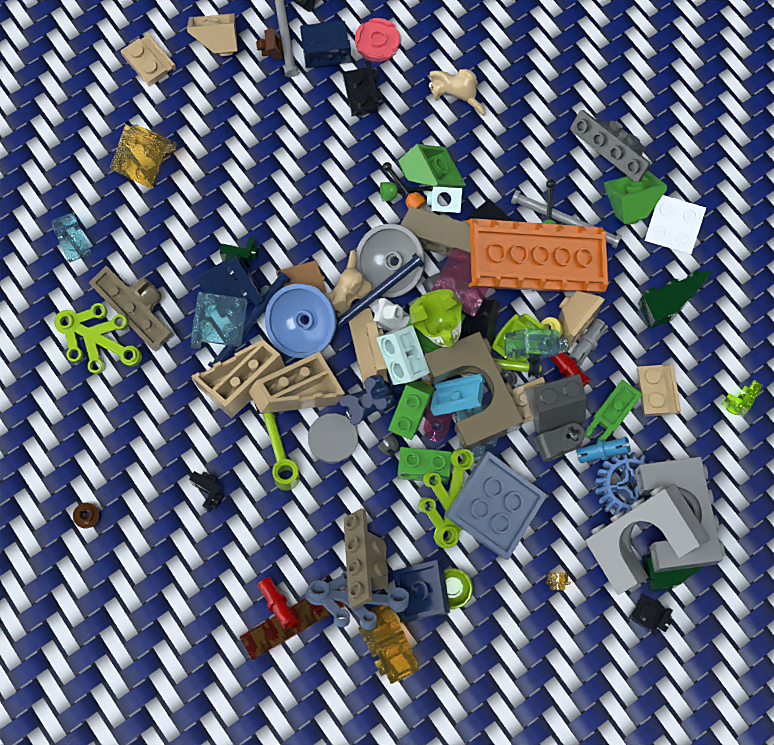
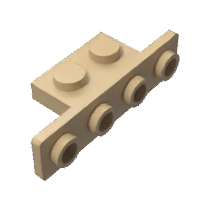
(367, 349)

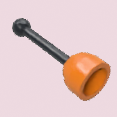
(414, 199)

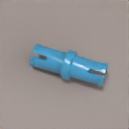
(603, 450)

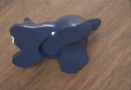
(375, 397)

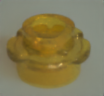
(557, 580)

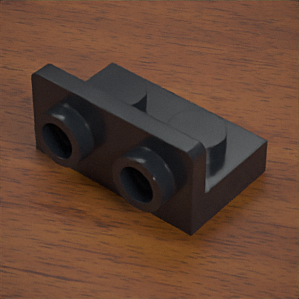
(361, 90)
(483, 321)

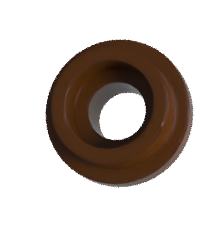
(91, 520)

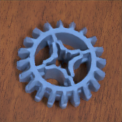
(609, 491)

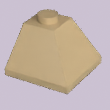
(215, 32)
(577, 314)

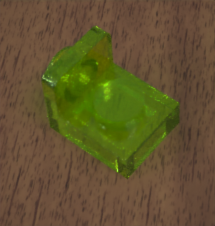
(742, 403)

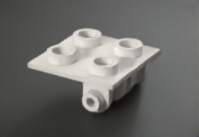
(675, 224)

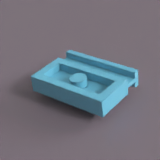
(458, 394)

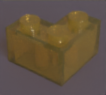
(389, 645)

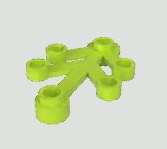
(93, 336)
(445, 499)

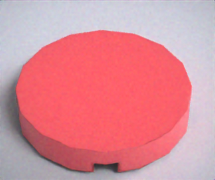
(377, 40)

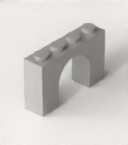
(690, 479)
(613, 542)

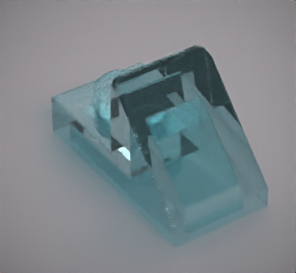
(70, 237)

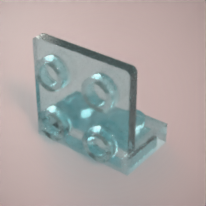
(218, 320)

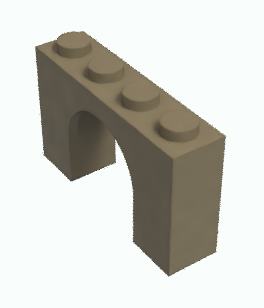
(474, 357)

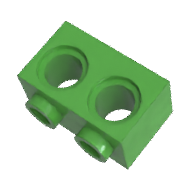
(411, 409)
(417, 462)

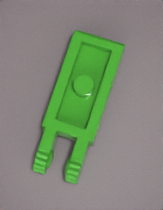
(614, 410)

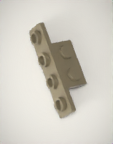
(364, 560)

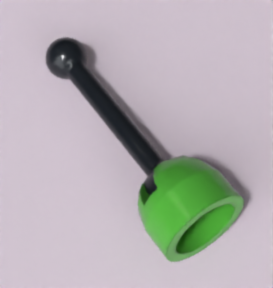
(550, 185)
(389, 190)

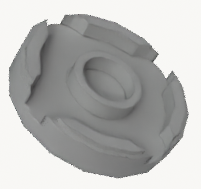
(332, 438)

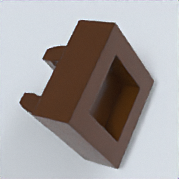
(271, 45)

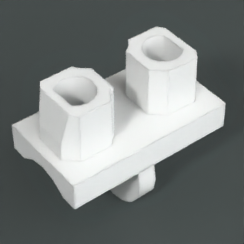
(390, 316)

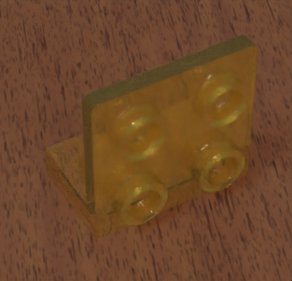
(140, 154)

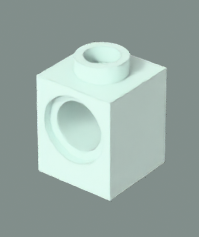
(453, 206)

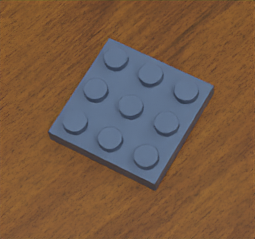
(495, 505)

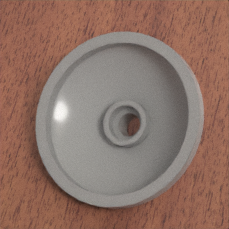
(377, 253)

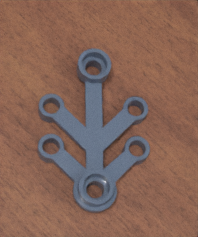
(326, 593)

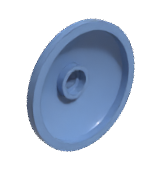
(286, 323)

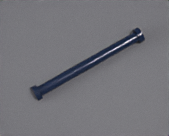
(378, 291)
(253, 316)

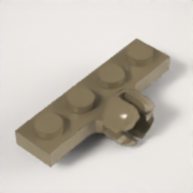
(135, 304)

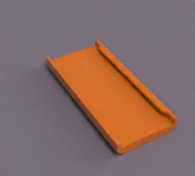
(537, 256)

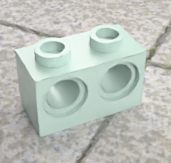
(403, 355)

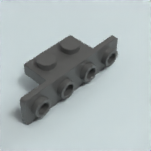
(613, 144)

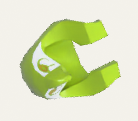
(438, 316)

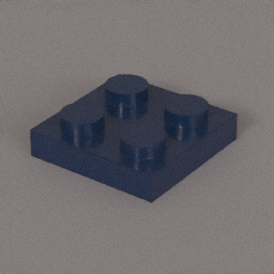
(426, 590)

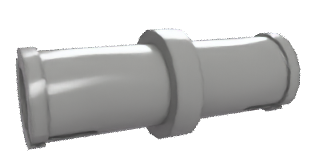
(588, 341)

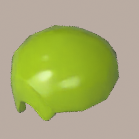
(458, 587)

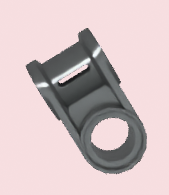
(555, 442)

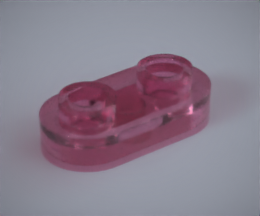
(443, 420)

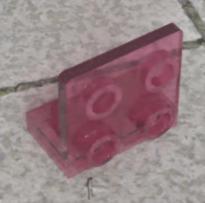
(456, 277)

